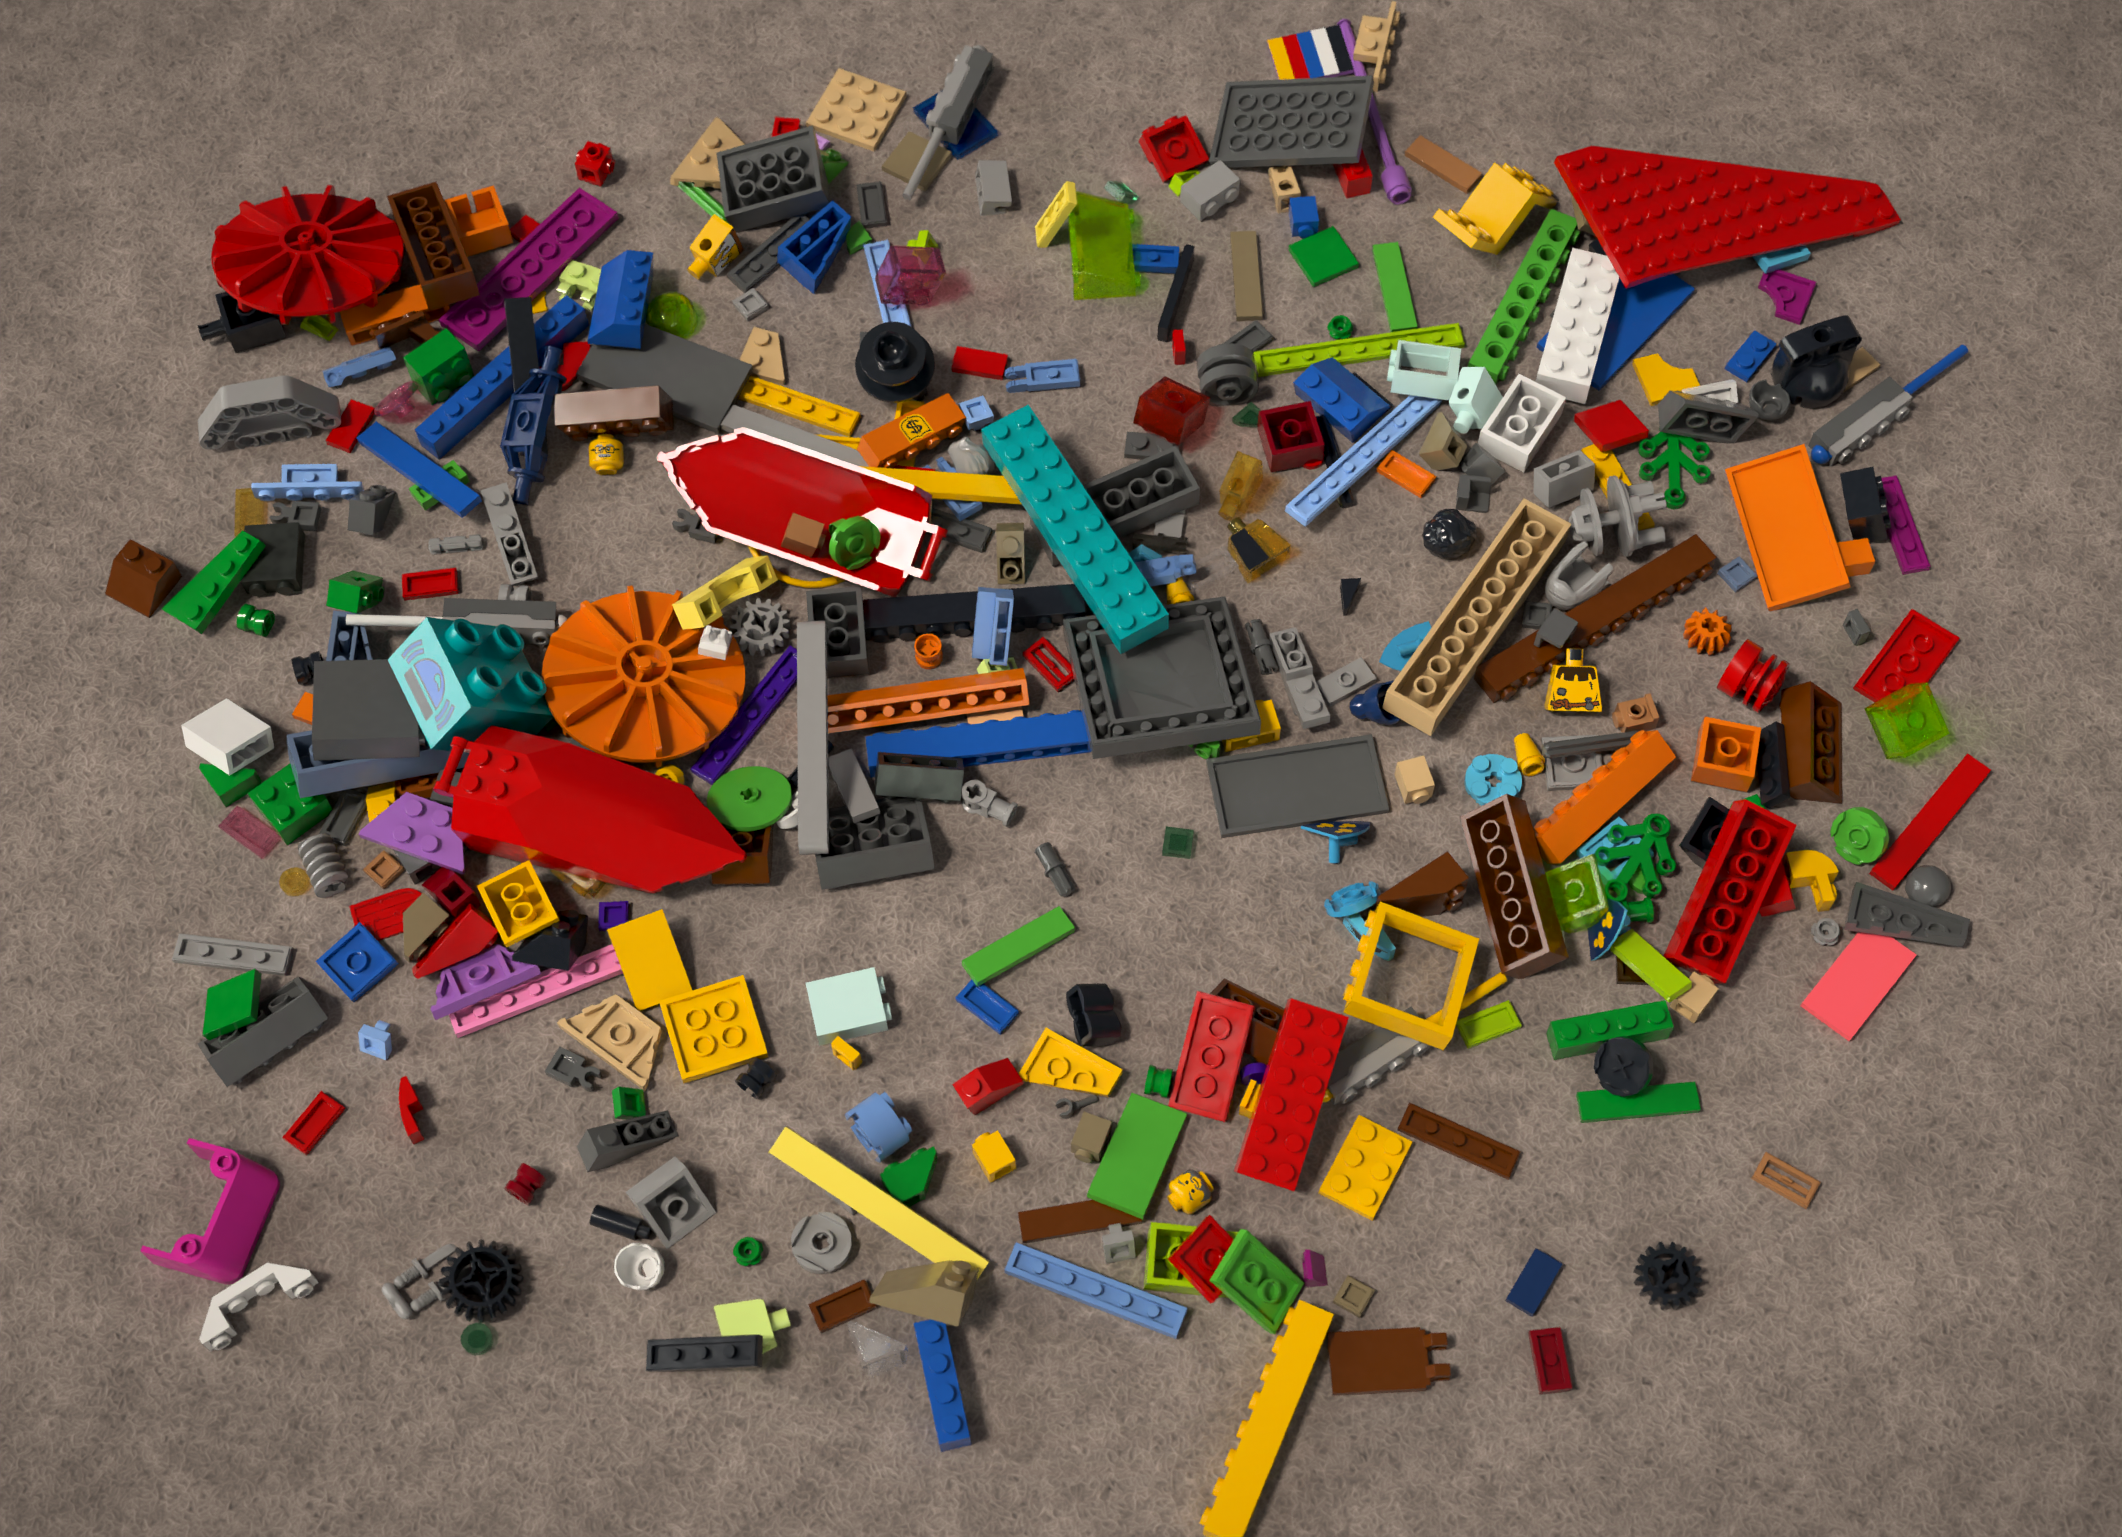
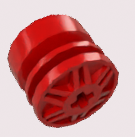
(1753, 676)

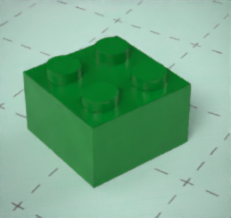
(439, 366)
(284, 809)

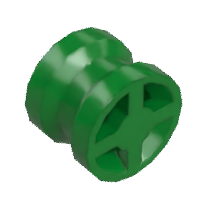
(1158, 1081)

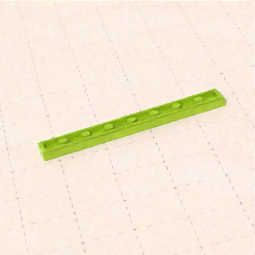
(1352, 349)

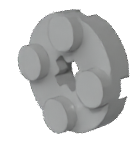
(826, 1259)

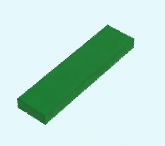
(1650, 1102)

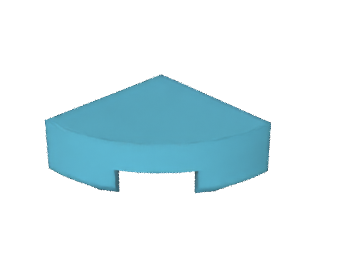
(1143, 553)

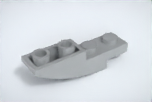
(509, 534)
(1298, 678)

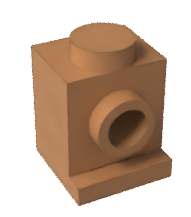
(1645, 720)

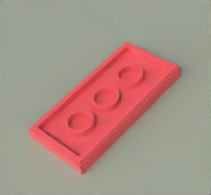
(1857, 982)

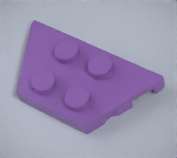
(420, 830)
(479, 978)

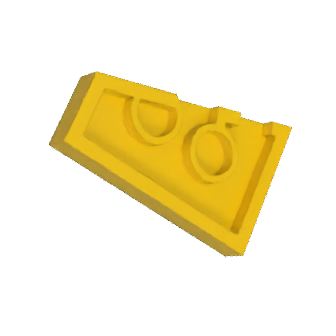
(1069, 1067)

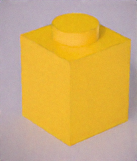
(993, 1155)

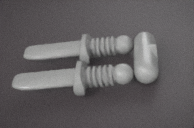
(396, 1299)

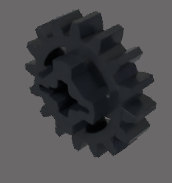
(1679, 1282)

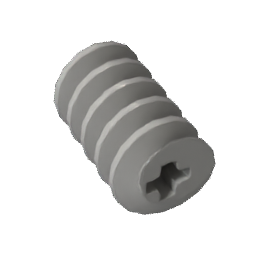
(323, 865)

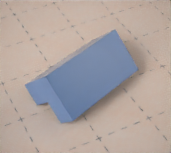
(993, 625)

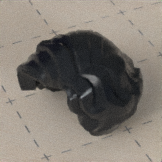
(1449, 534)

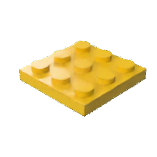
(713, 1029)

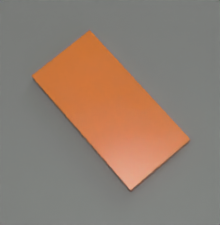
(1787, 528)

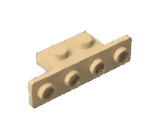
(1373, 42)

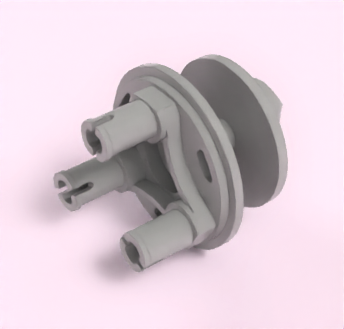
(1625, 508)

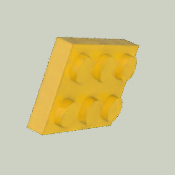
(1365, 1167)

